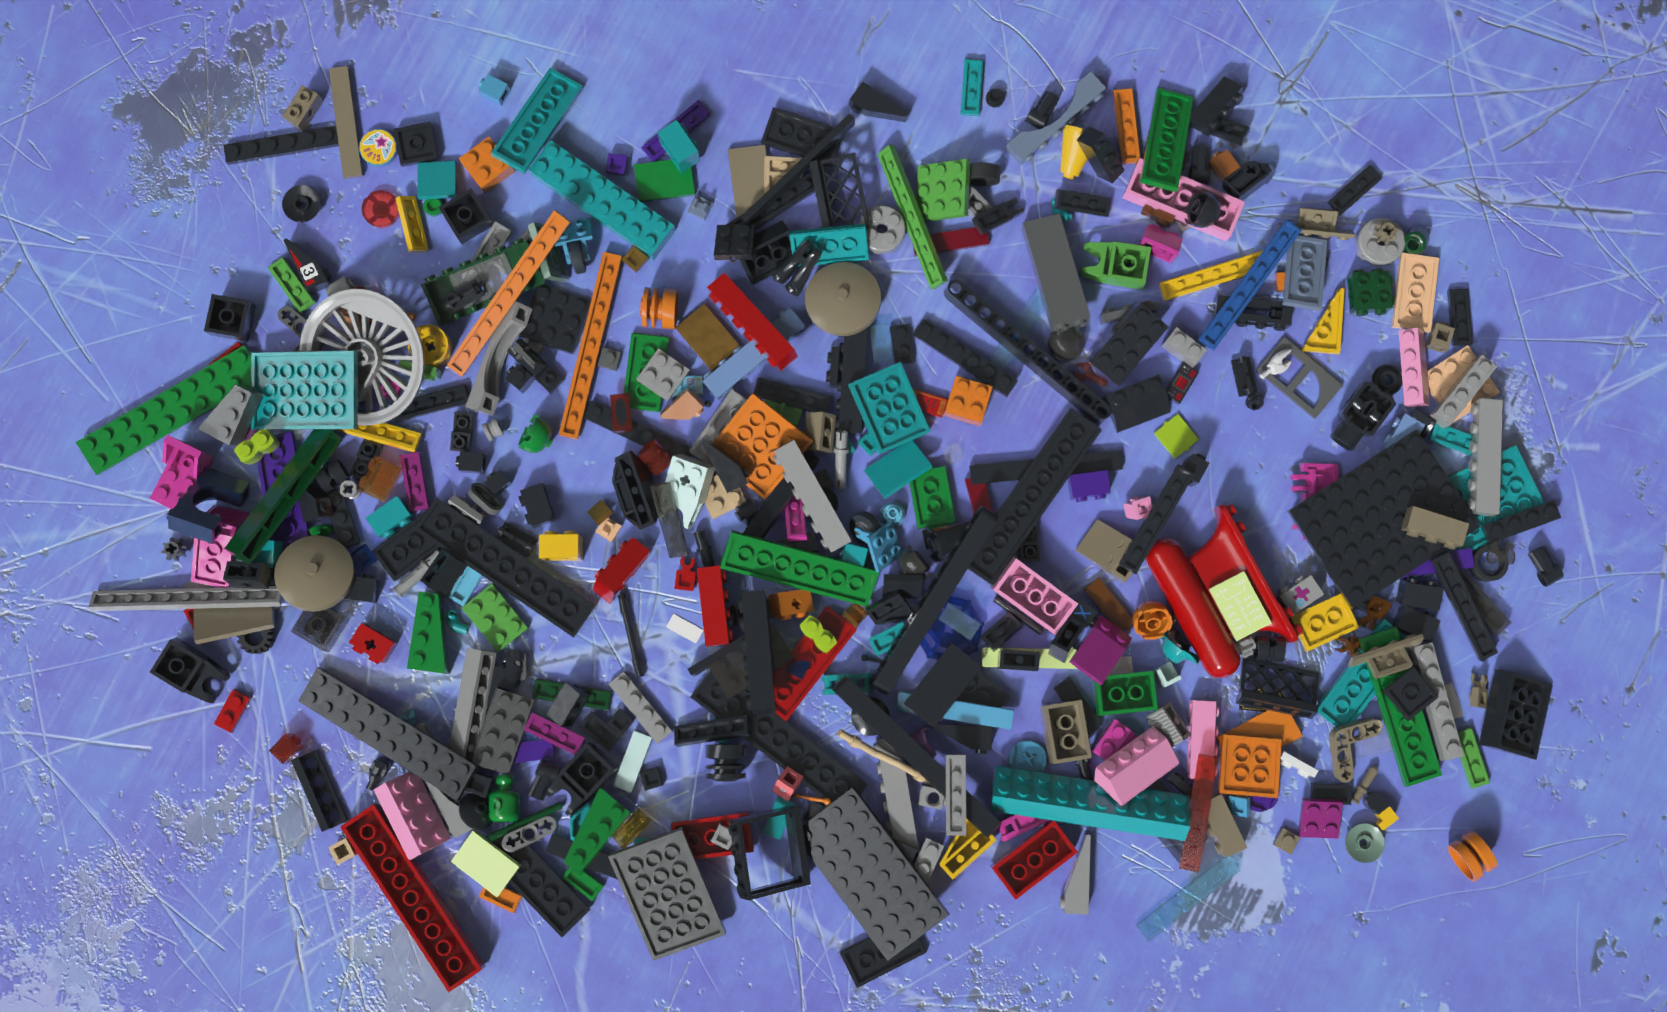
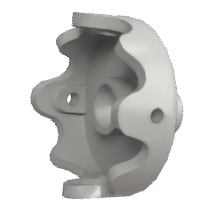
(893, 237)
(1371, 251)

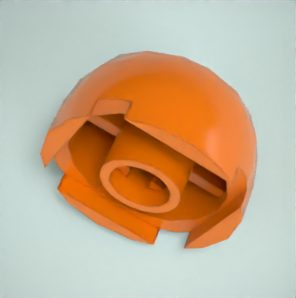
(1151, 620)

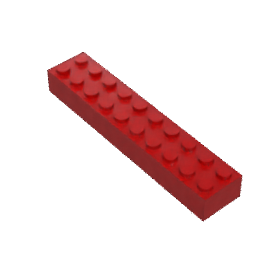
(413, 898)

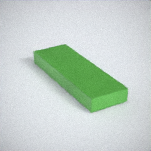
(291, 285)
(1472, 759)

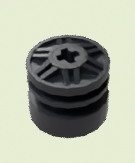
(725, 761)

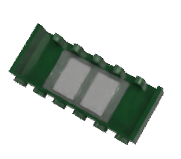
(490, 273)

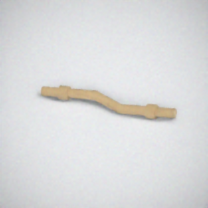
(857, 742)

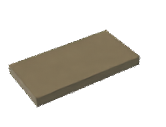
(747, 176)
(222, 623)

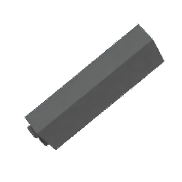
(1055, 273)

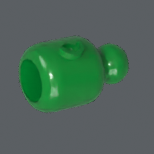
(504, 802)

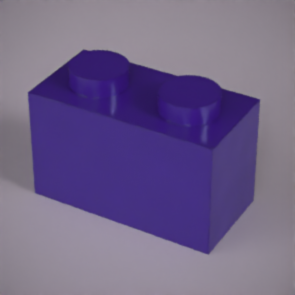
(1089, 485)

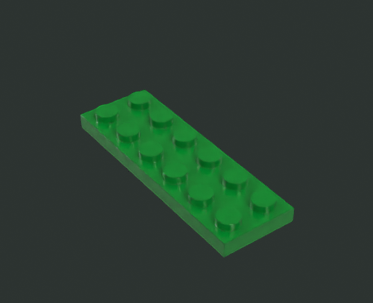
(1166, 140)

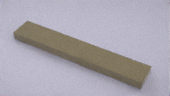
(345, 122)

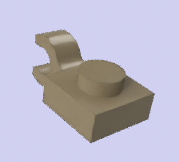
(1479, 693)

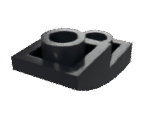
(462, 431)
(366, 452)
(1030, 547)

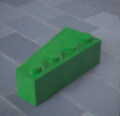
(428, 639)
(596, 830)

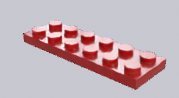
(792, 690)

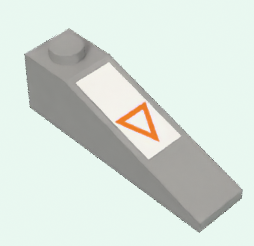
(1076, 891)

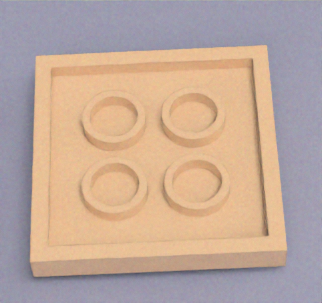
(1447, 372)

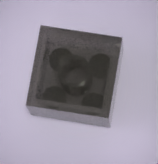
(320, 627)

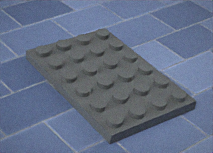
(667, 894)

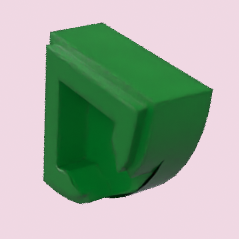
(322, 530)

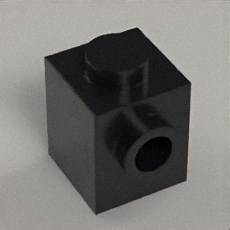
(519, 378)

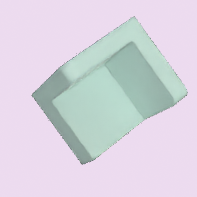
(1166, 674)

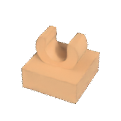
(609, 529)

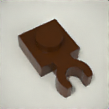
(1161, 217)
(1376, 610)
(1350, 646)

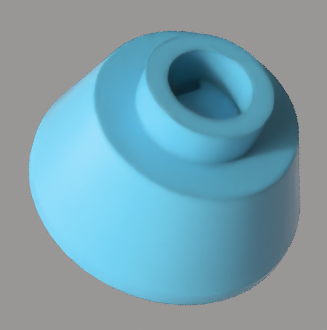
(886, 513)

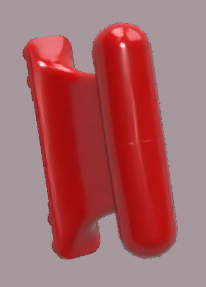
(1187, 585)

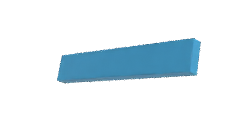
(969, 712)

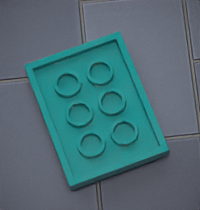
(889, 408)

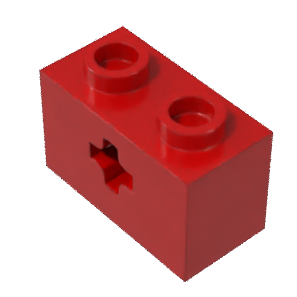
(362, 638)

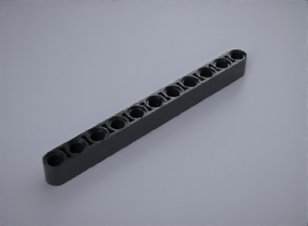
(1037, 354)
(933, 600)
(911, 751)

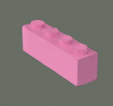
(1414, 367)
(1203, 732)

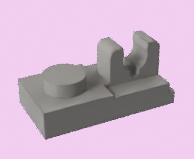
(463, 508)

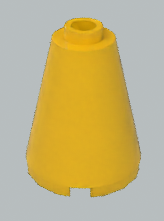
(1071, 154)

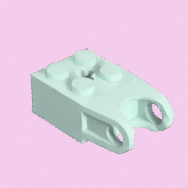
(692, 494)

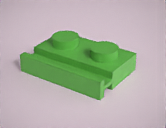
(430, 372)

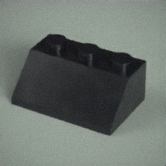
(771, 250)
(1138, 403)

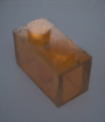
(379, 478)

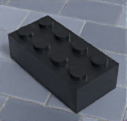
(1127, 343)

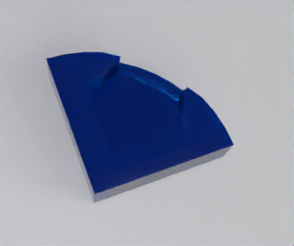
(798, 669)

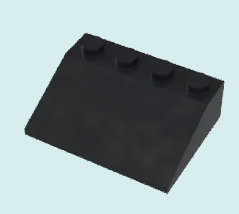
(1515, 714)

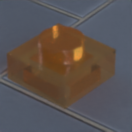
(855, 614)

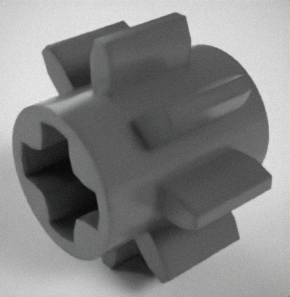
(168, 547)

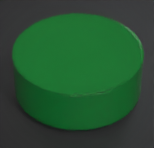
(431, 207)

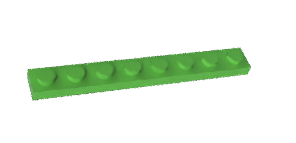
(912, 217)

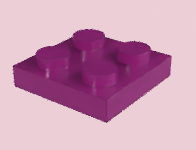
(1320, 818)

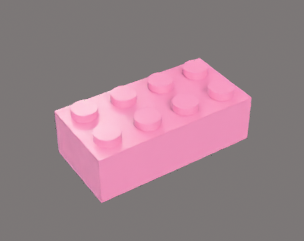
(1034, 595)
(412, 814)

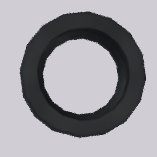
(984, 174)
(1476, 572)

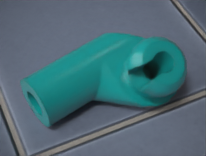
(1065, 216)
(454, 623)

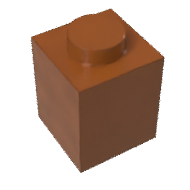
(1223, 164)

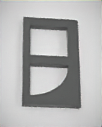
(1327, 383)

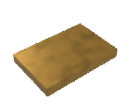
(707, 337)

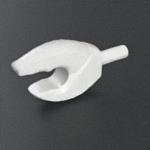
(1276, 365)

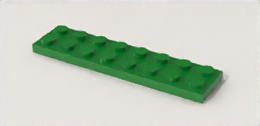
(798, 568)
(1410, 738)

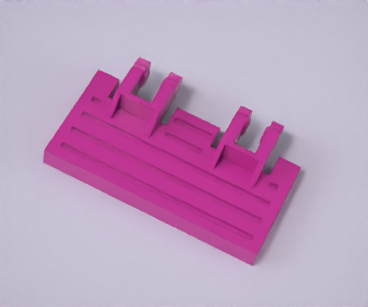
(1318, 477)

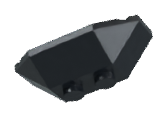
(632, 487)

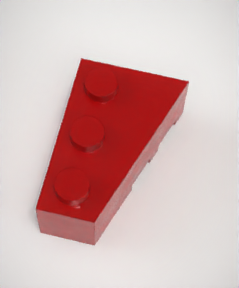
(620, 569)

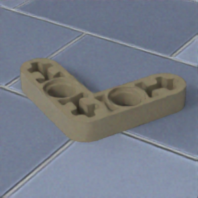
(1346, 739)

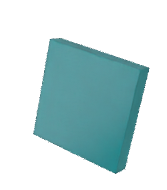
(436, 180)

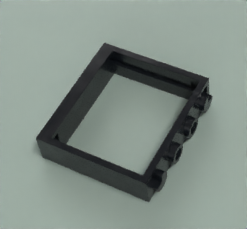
(796, 846)

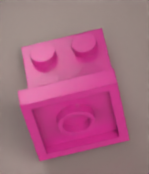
(182, 469)
(211, 559)

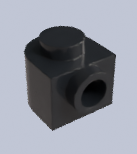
(746, 511)

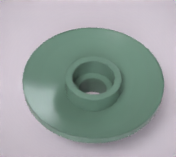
(1374, 843)

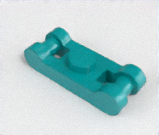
(853, 677)

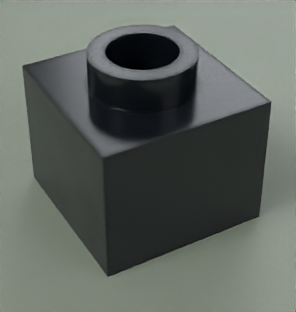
(497, 482)

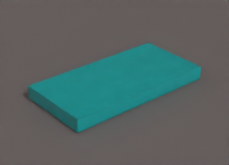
(837, 243)

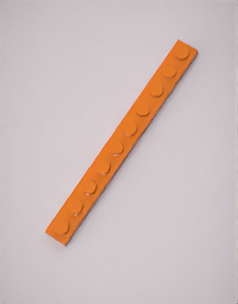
(508, 293)
(590, 346)

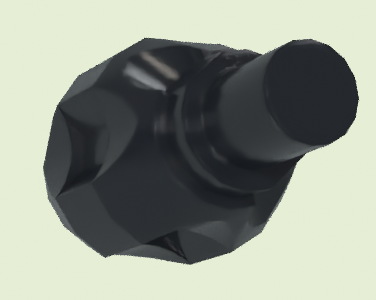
(377, 771)

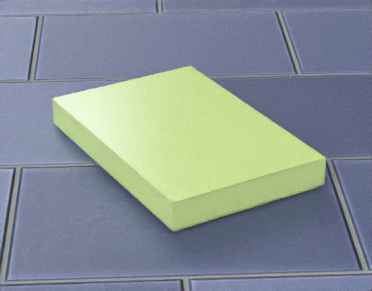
(485, 863)

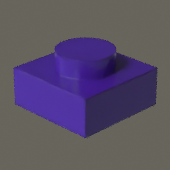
(616, 164)

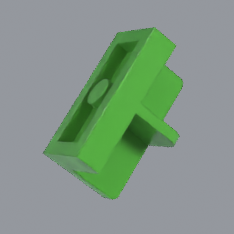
(790, 413)

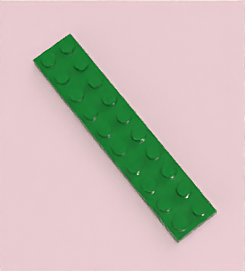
(165, 412)

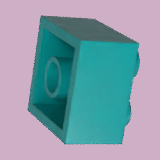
(678, 146)

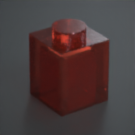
(287, 747)

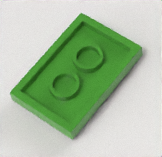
(495, 618)

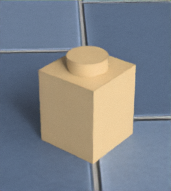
(342, 851)

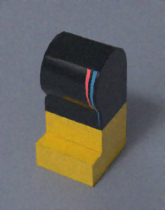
(1380, 809)

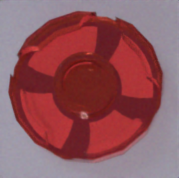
(380, 209)

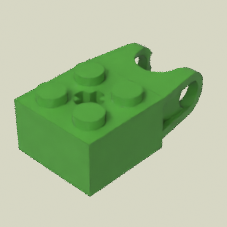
(1113, 261)

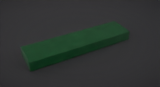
(549, 690)

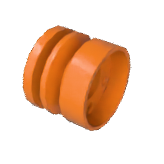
(659, 308)

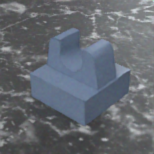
(700, 207)

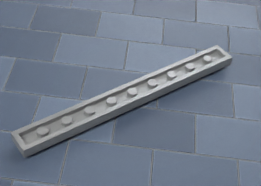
(184, 598)

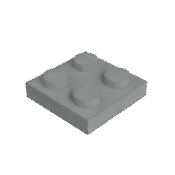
(663, 375)

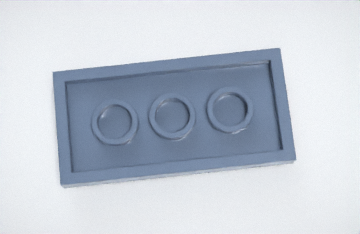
(1305, 273)

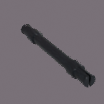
(636, 659)

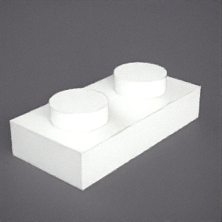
(1303, 769)

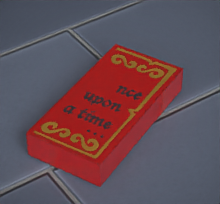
(930, 403)

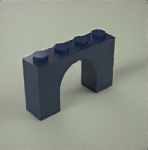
(209, 486)

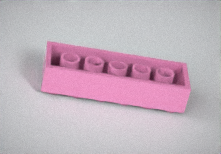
(1177, 202)

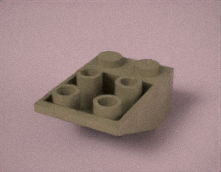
(1106, 549)

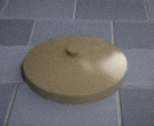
(843, 299)
(314, 573)

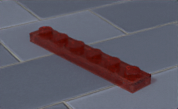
(1199, 812)

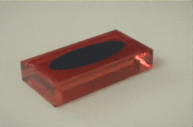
(621, 413)

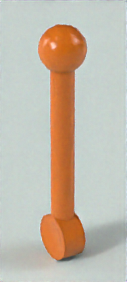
(827, 801)

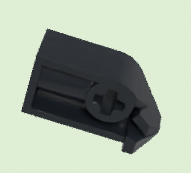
(1241, 184)

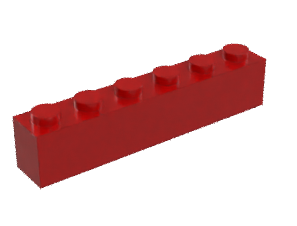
(752, 321)

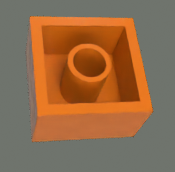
(483, 167)
(968, 401)

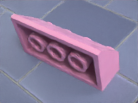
(1136, 766)

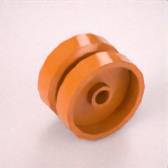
(1472, 856)

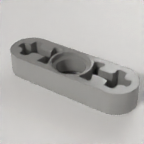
(513, 835)

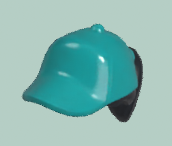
(1175, 648)

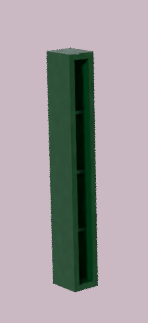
(283, 494)

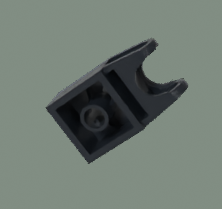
(194, 672)
(577, 781)

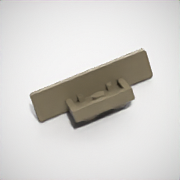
(1321, 223)
(1389, 658)

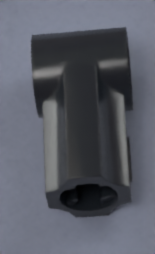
(1040, 113)
(1199, 167)
(1547, 570)
(545, 775)

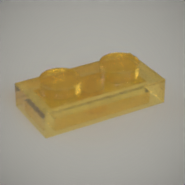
(631, 828)

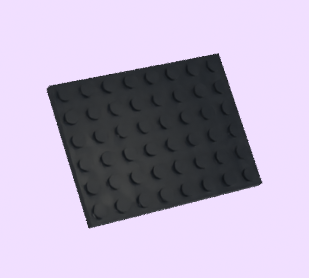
(1360, 517)

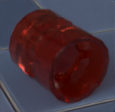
(655, 457)

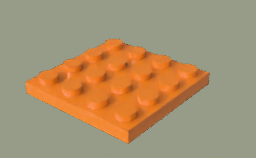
(752, 439)

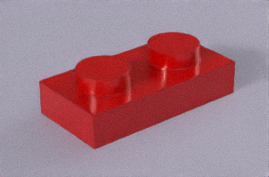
(232, 711)

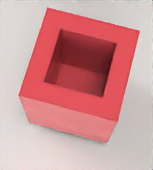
(787, 783)

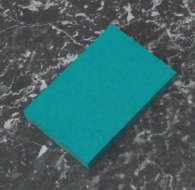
(897, 468)

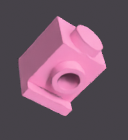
(1137, 507)

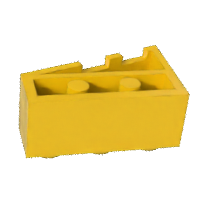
(965, 850)

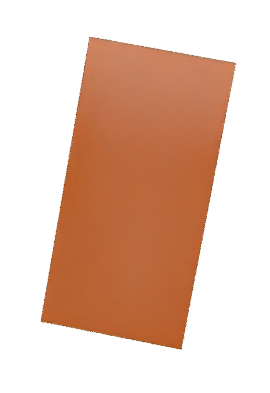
(1267, 725)

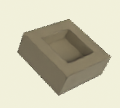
(1286, 841)

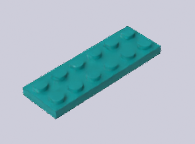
(536, 120)
(1350, 690)

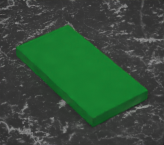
(640, 352)

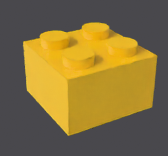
(560, 546)

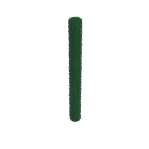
(525, 821)

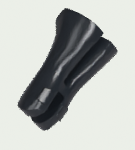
(784, 271)

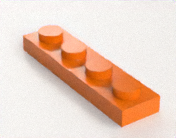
(1126, 126)

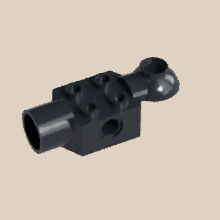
(1367, 407)

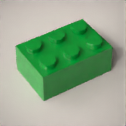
(1125, 693)

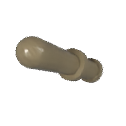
(1361, 789)

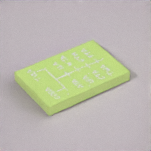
(1239, 606)

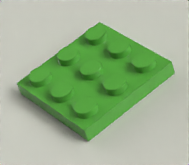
(943, 189)

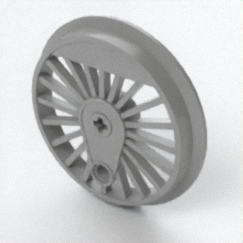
(370, 350)

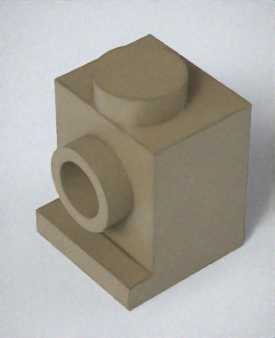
(1446, 334)

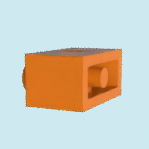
(790, 603)

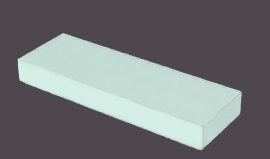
(632, 761)

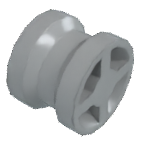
(492, 429)

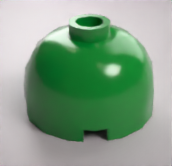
(536, 435)

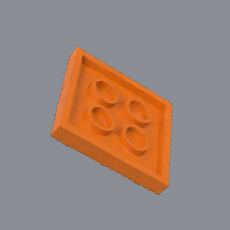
(1249, 766)

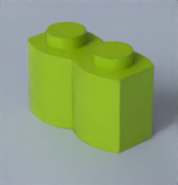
(254, 449)
(822, 638)

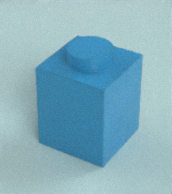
(494, 89)

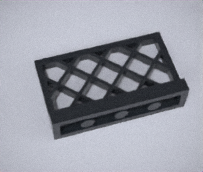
(823, 193)
(1278, 703)

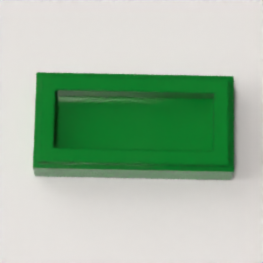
(584, 883)

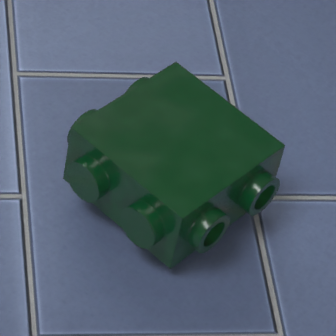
(1370, 292)

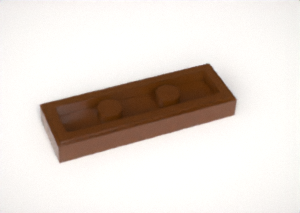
(1108, 604)

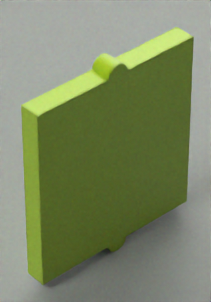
(1176, 436)

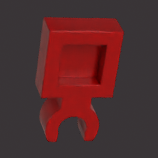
(685, 578)

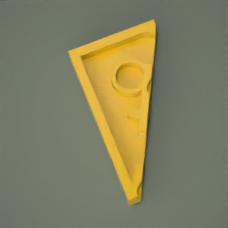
(1328, 331)

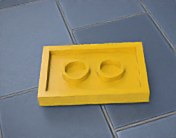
(1324, 622)

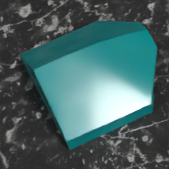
(577, 819)

